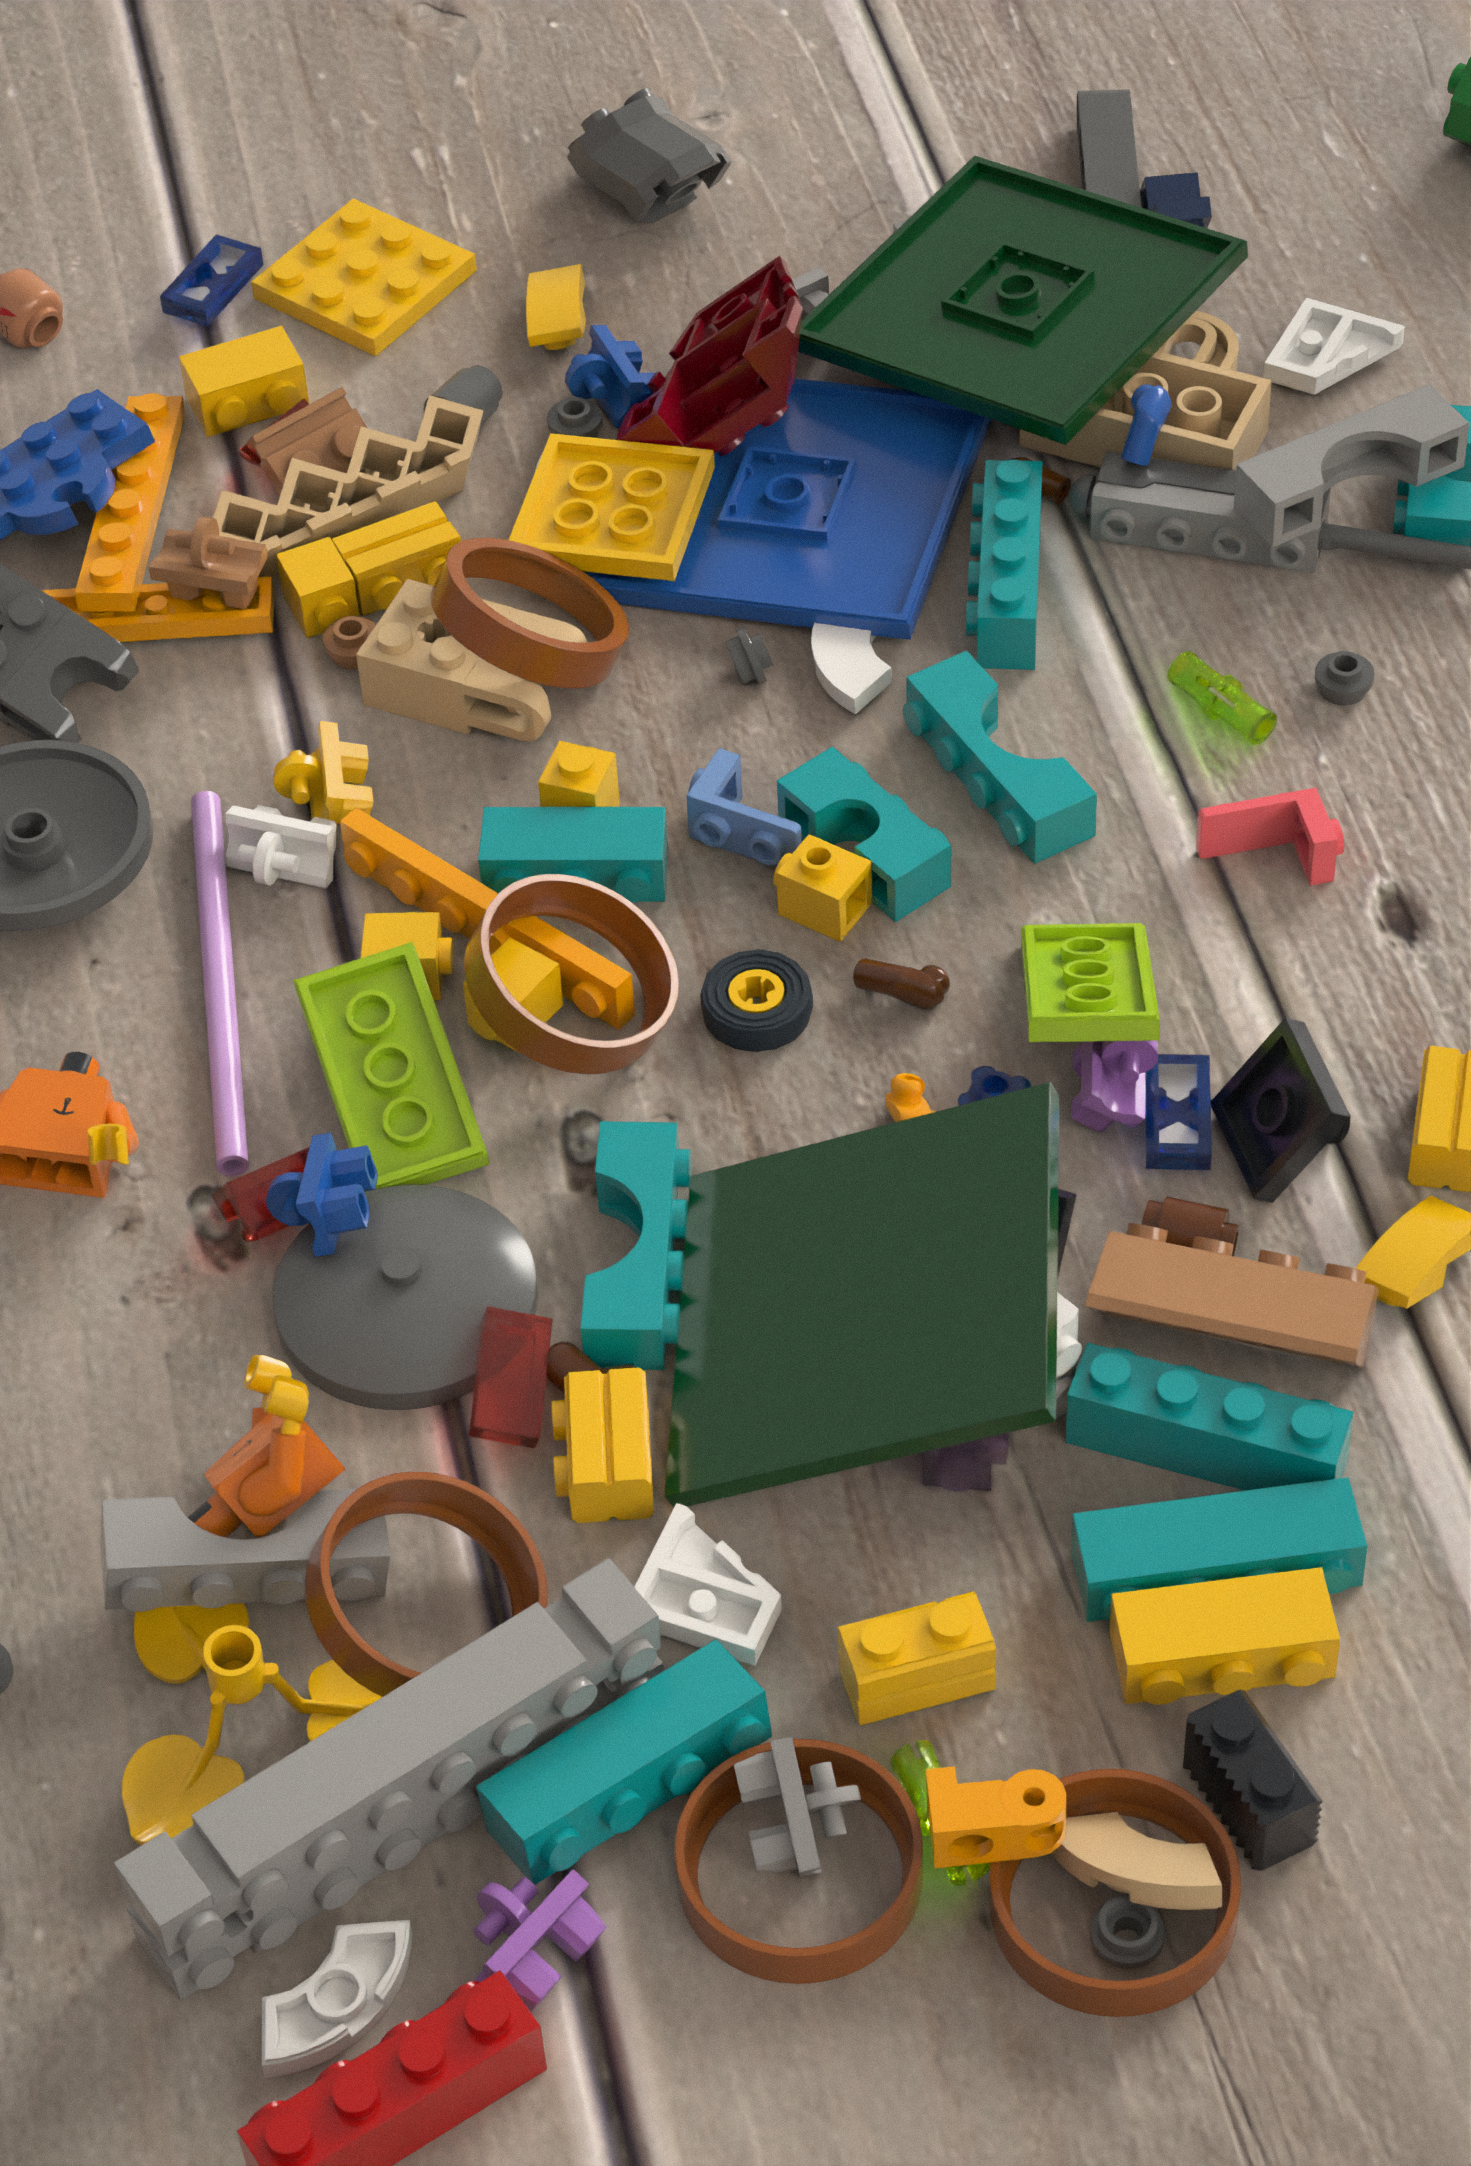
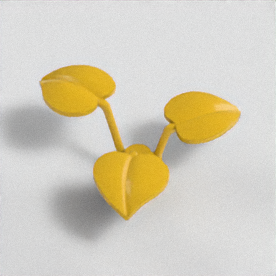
(172, 1773)

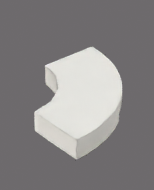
(848, 665)
(338, 2000)

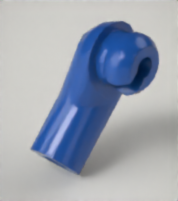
(1150, 409)

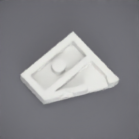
(1328, 345)
(707, 1591)

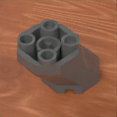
(646, 157)

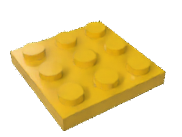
(364, 276)
(615, 504)

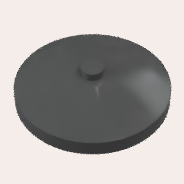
(68, 832)
(404, 1299)

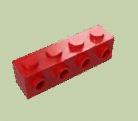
(407, 2086)

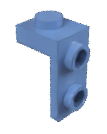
(725, 823)

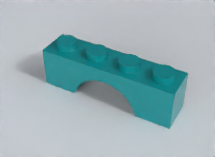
(1035, 801)
(628, 1304)

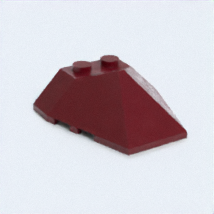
(727, 370)

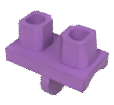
(1112, 1082)
(560, 1916)

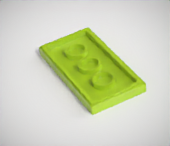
(1089, 983)
(391, 1068)

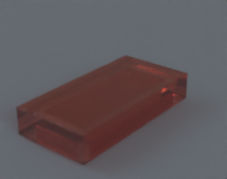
(510, 1377)

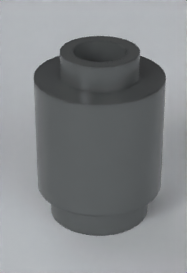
(474, 388)

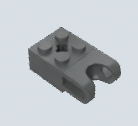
(45, 655)

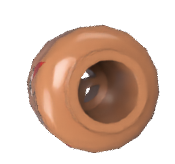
(28, 309)

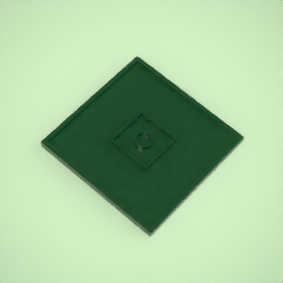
(1020, 298)
(868, 1298)

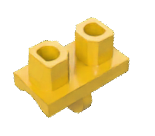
(322, 774)

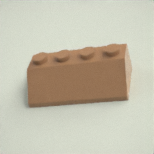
(1234, 1297)

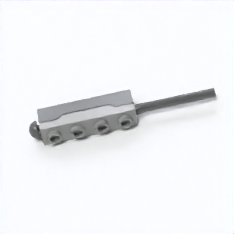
(1194, 513)

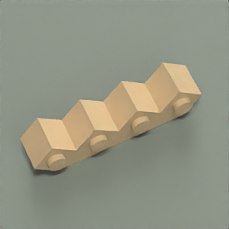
(381, 482)

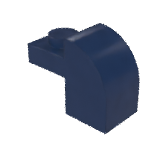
(1176, 197)

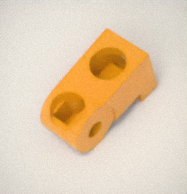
(994, 1817)

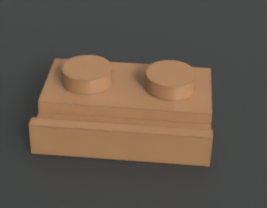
(316, 434)

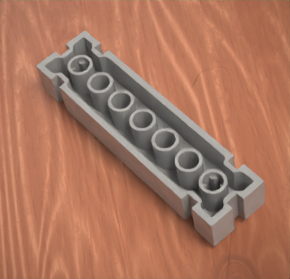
(382, 1781)

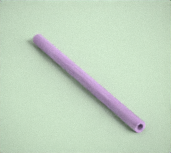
(219, 985)

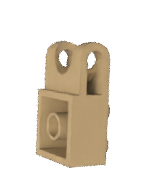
(427, 675)

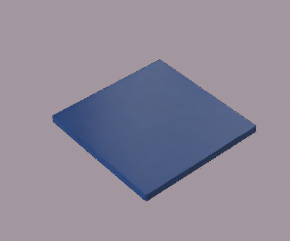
(825, 514)

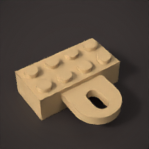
(1214, 413)

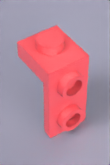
(1274, 821)

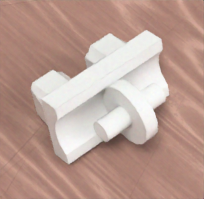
(280, 846)

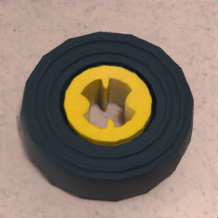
(761, 1025)

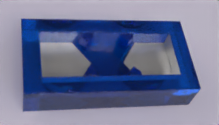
(211, 280)
(1178, 1113)

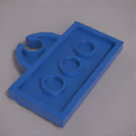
(66, 463)

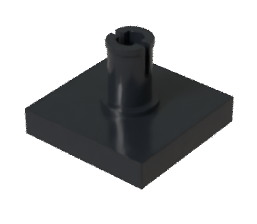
(1280, 1110)

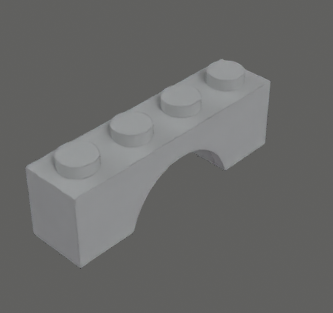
(1404, 438)
(165, 1560)

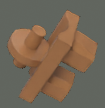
(209, 561)

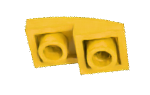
(555, 307)
(1415, 1252)

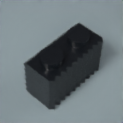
(1251, 1780)

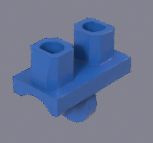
(609, 374)
(326, 1193)

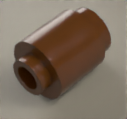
(1189, 1219)

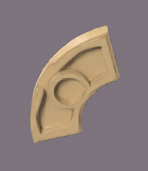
(1144, 1867)

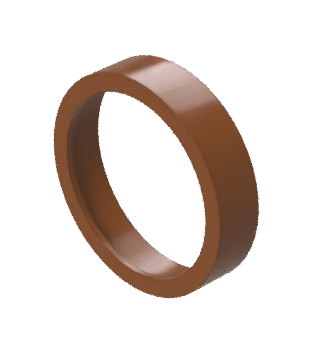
(513, 646)
(608, 916)
(431, 1496)
(1165, 1805)
(815, 1964)

